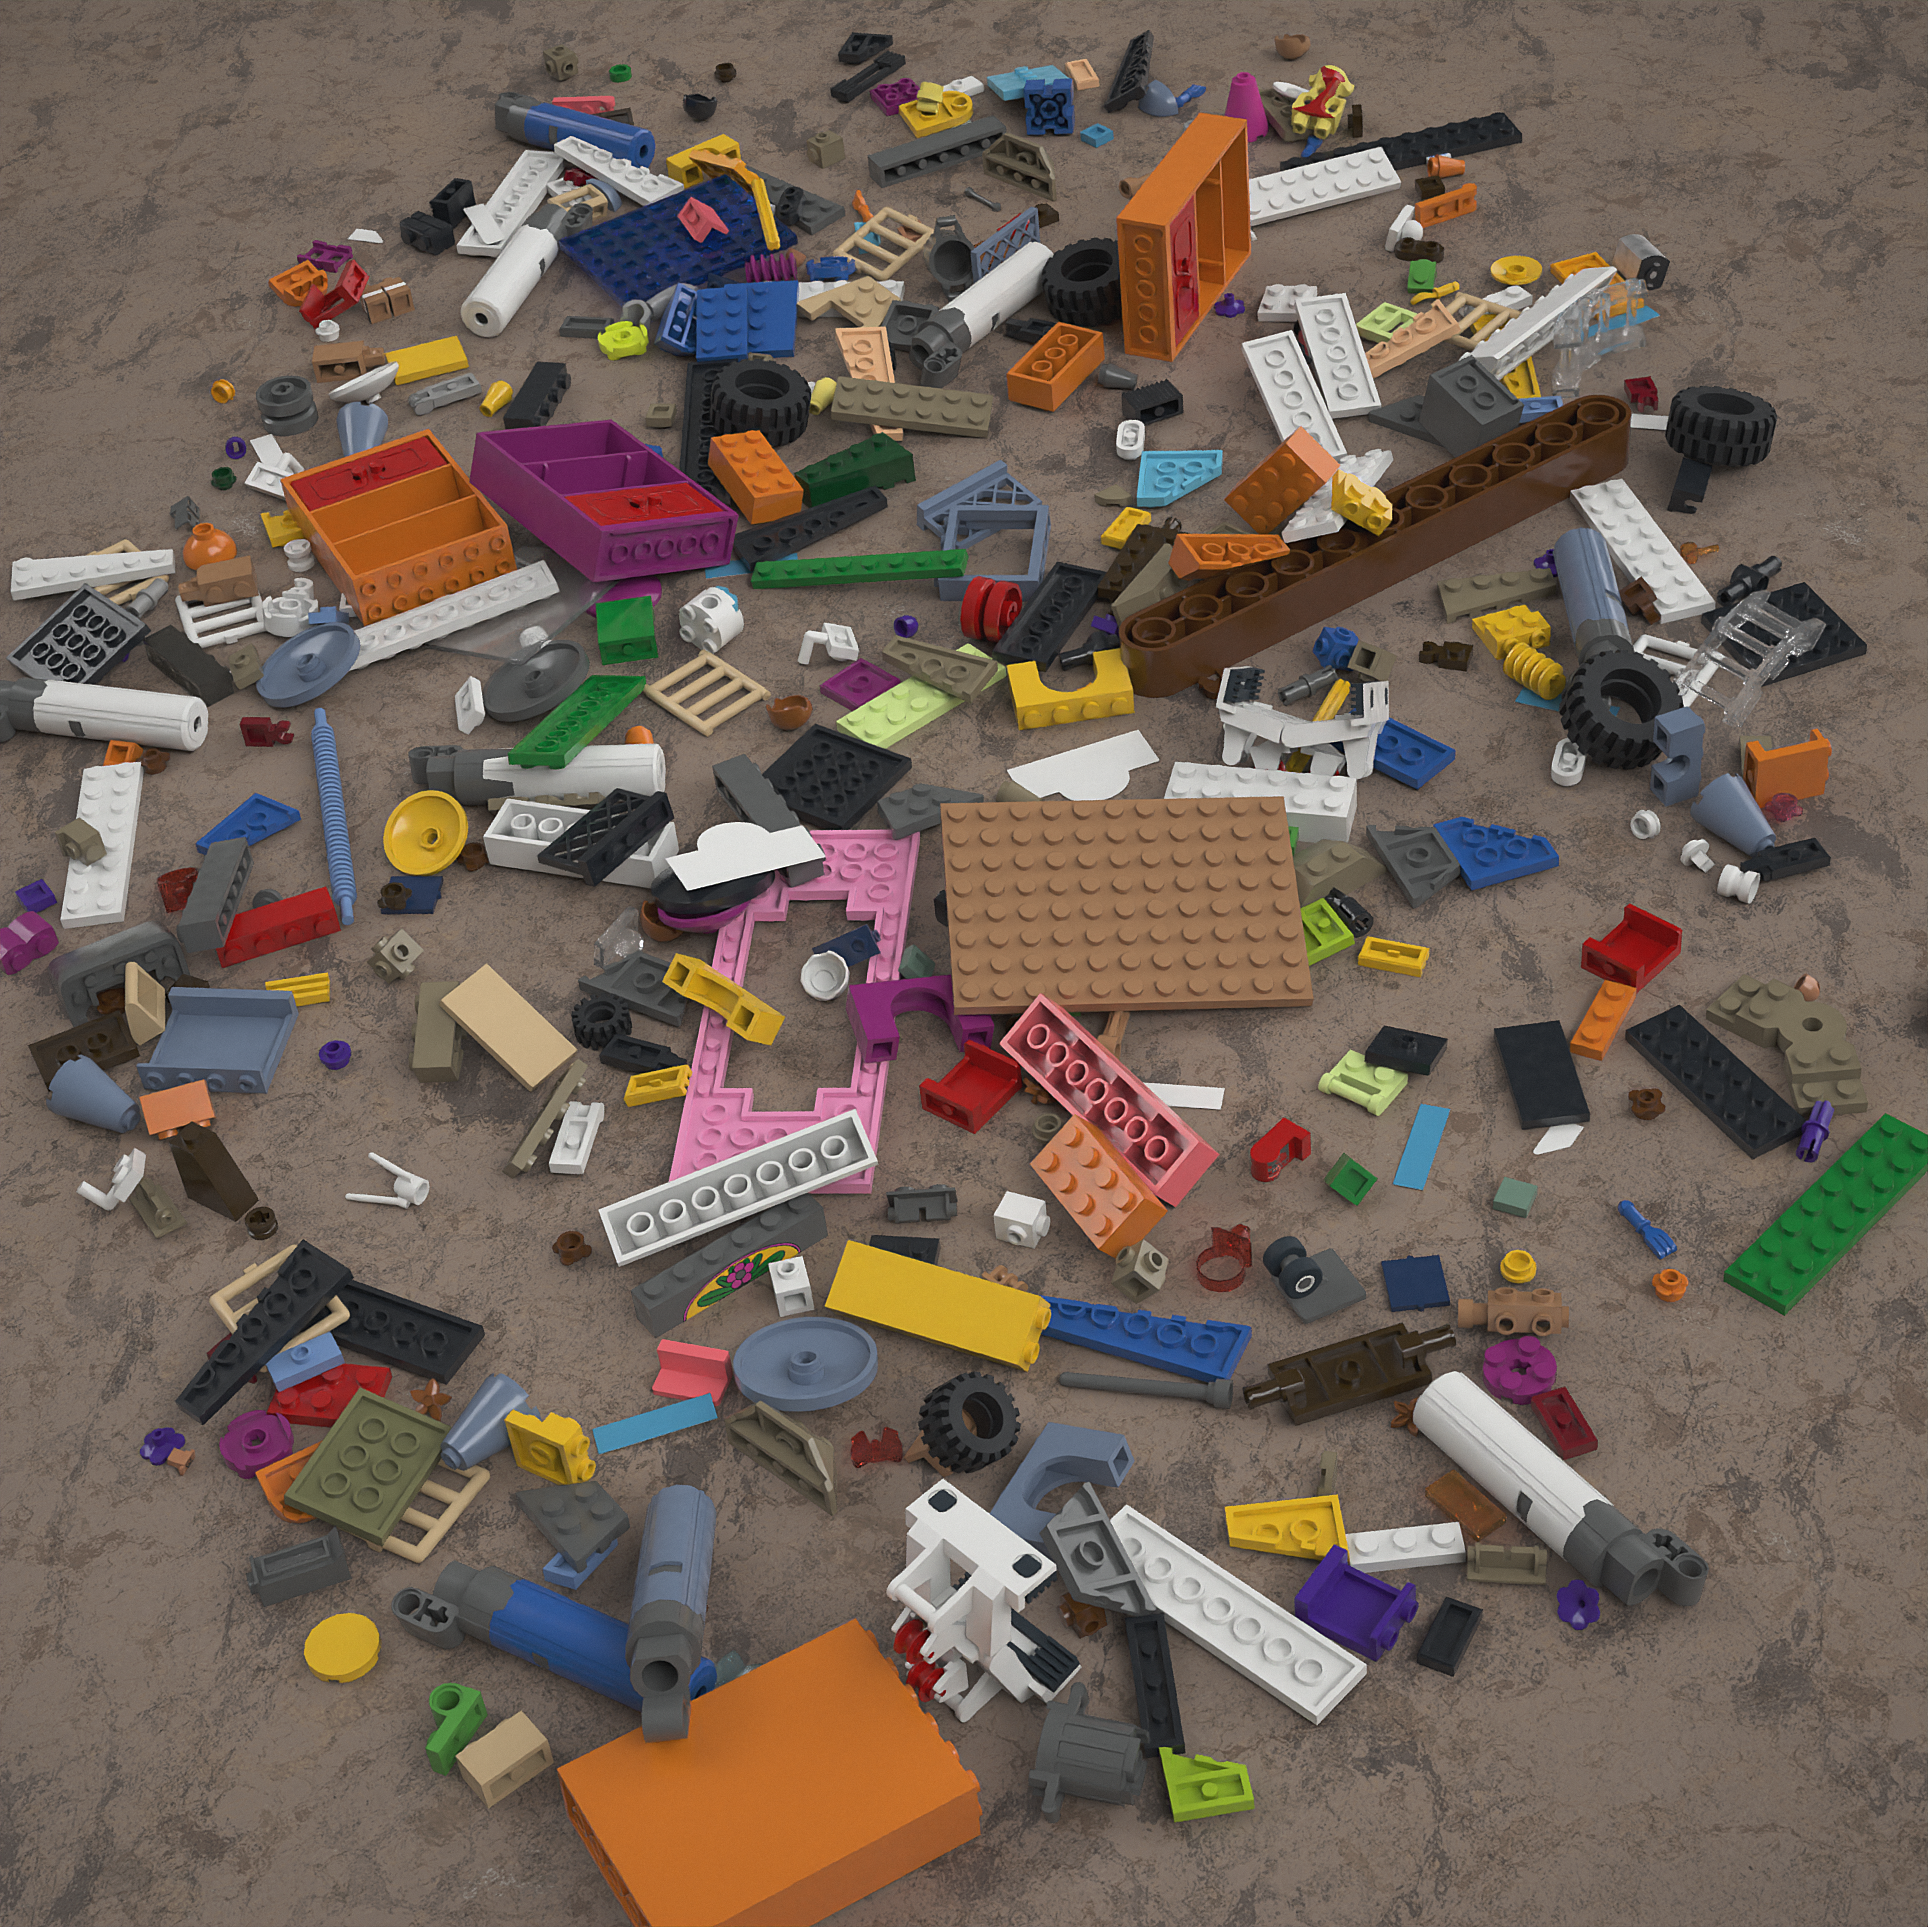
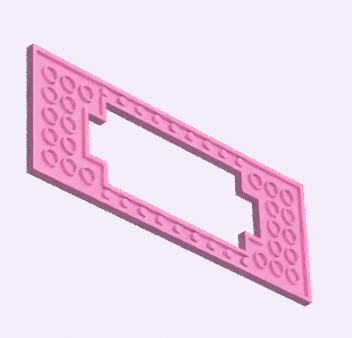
(719, 1121)

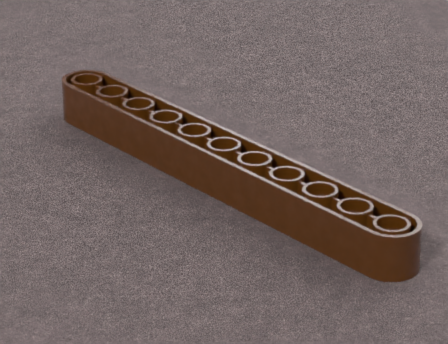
(1432, 520)

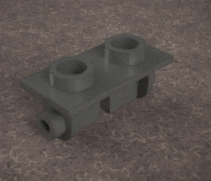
(936, 1200)

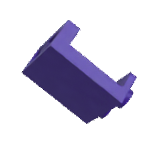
(1354, 1606)

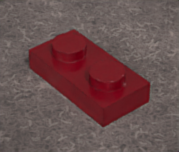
(1564, 1423)

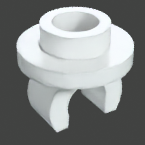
(1695, 853)

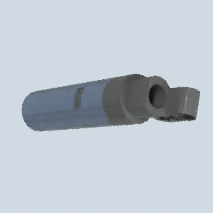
(1591, 596)
(670, 1607)

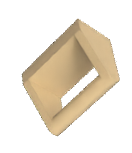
(598, 202)
(143, 1004)

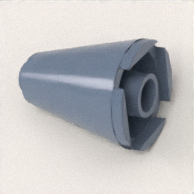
(361, 427)
(1734, 815)
(91, 1096)
(481, 1426)

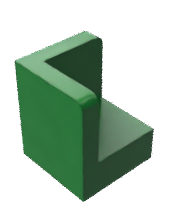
(1350, 1179)

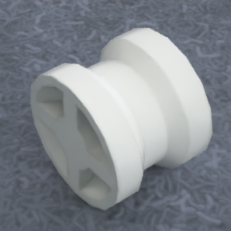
(299, 555)

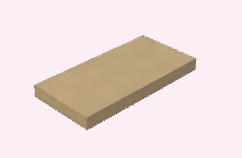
(508, 1027)

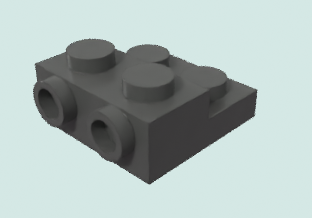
(904, 321)

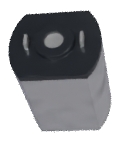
(1641, 260)

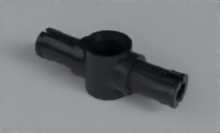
(1748, 580)
(1084, 655)

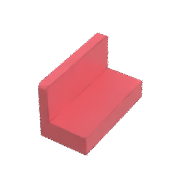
(700, 219)
(692, 1371)

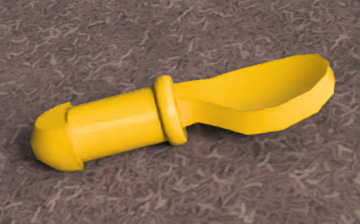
(1437, 292)

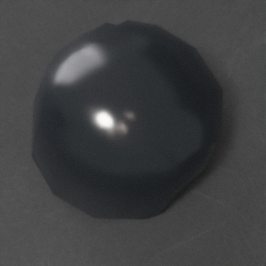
(699, 106)

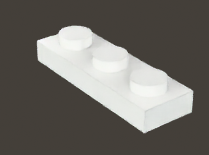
(1406, 1547)

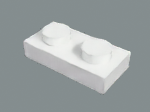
(469, 705)

